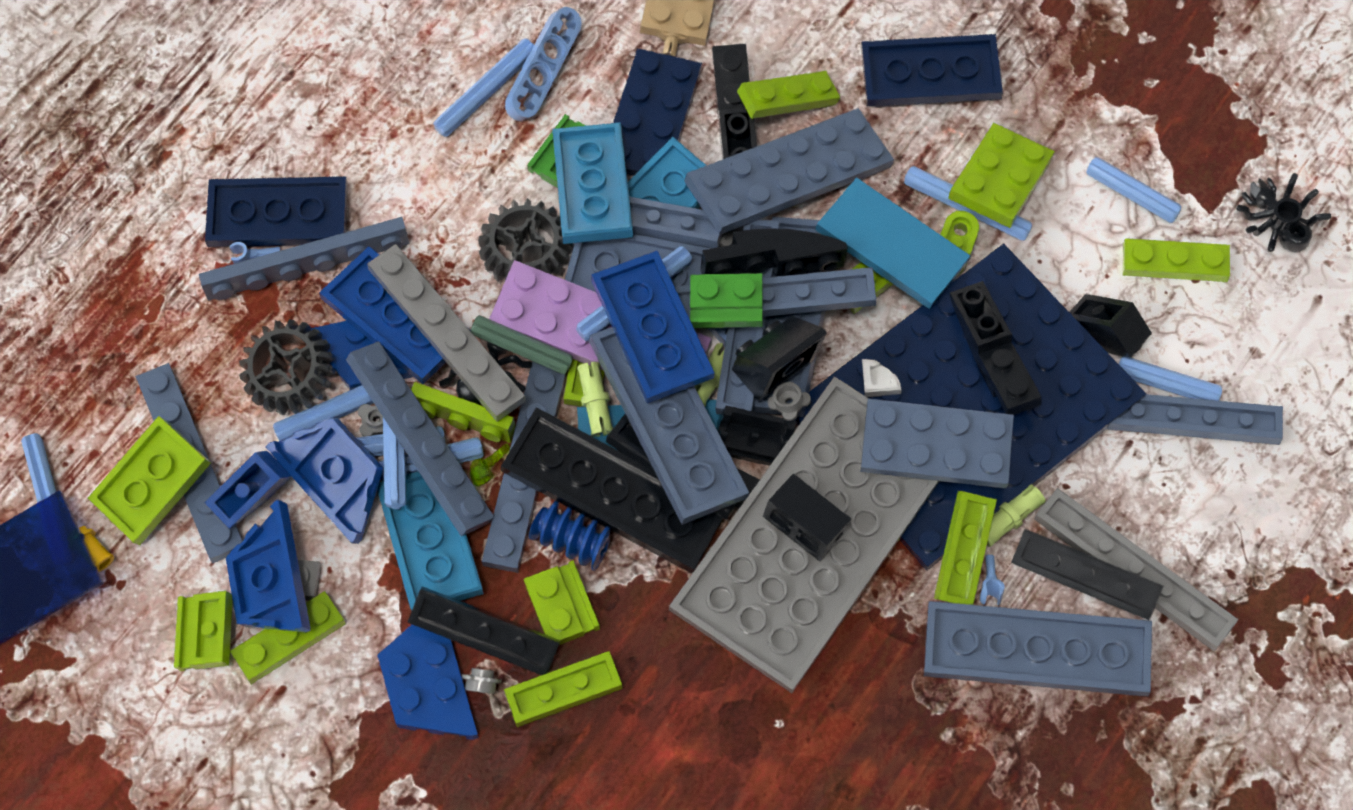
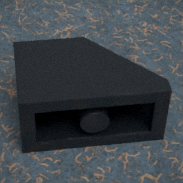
(1112, 323)

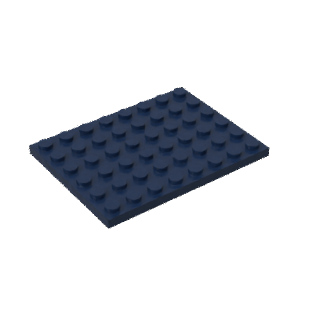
(930, 356)

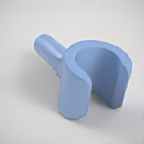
(239, 247)
(991, 585)

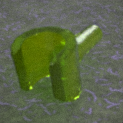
(480, 467)

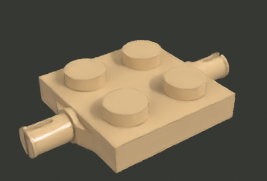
(677, 22)

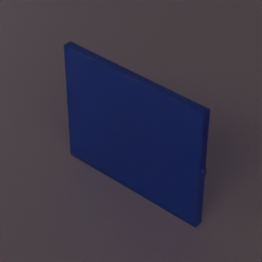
(42, 565)

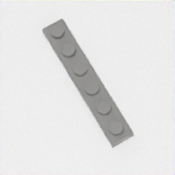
(446, 333)
(1178, 598)

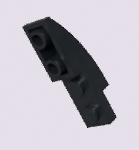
(734, 122)
(780, 249)
(993, 349)

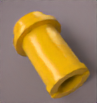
(98, 552)

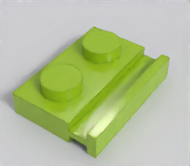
(561, 603)
(203, 631)

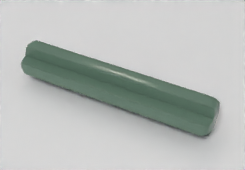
(521, 344)

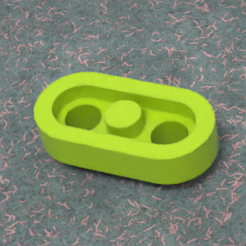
(966, 222)

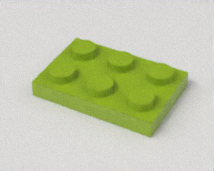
(1001, 175)
(149, 480)

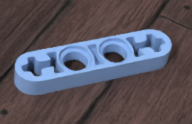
(540, 61)

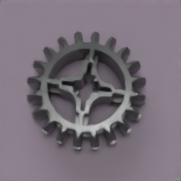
(515, 229)
(262, 377)

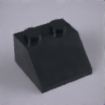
(777, 355)

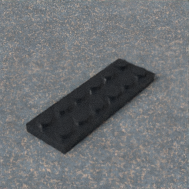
(606, 489)

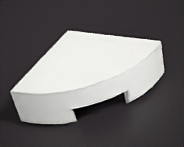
(879, 379)

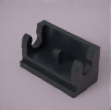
(753, 434)
(806, 517)

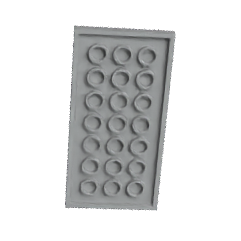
(765, 591)

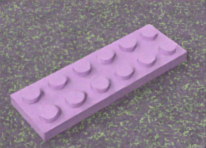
(550, 310)

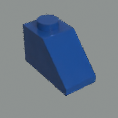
(248, 488)

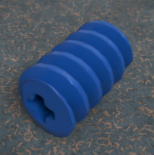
(570, 535)

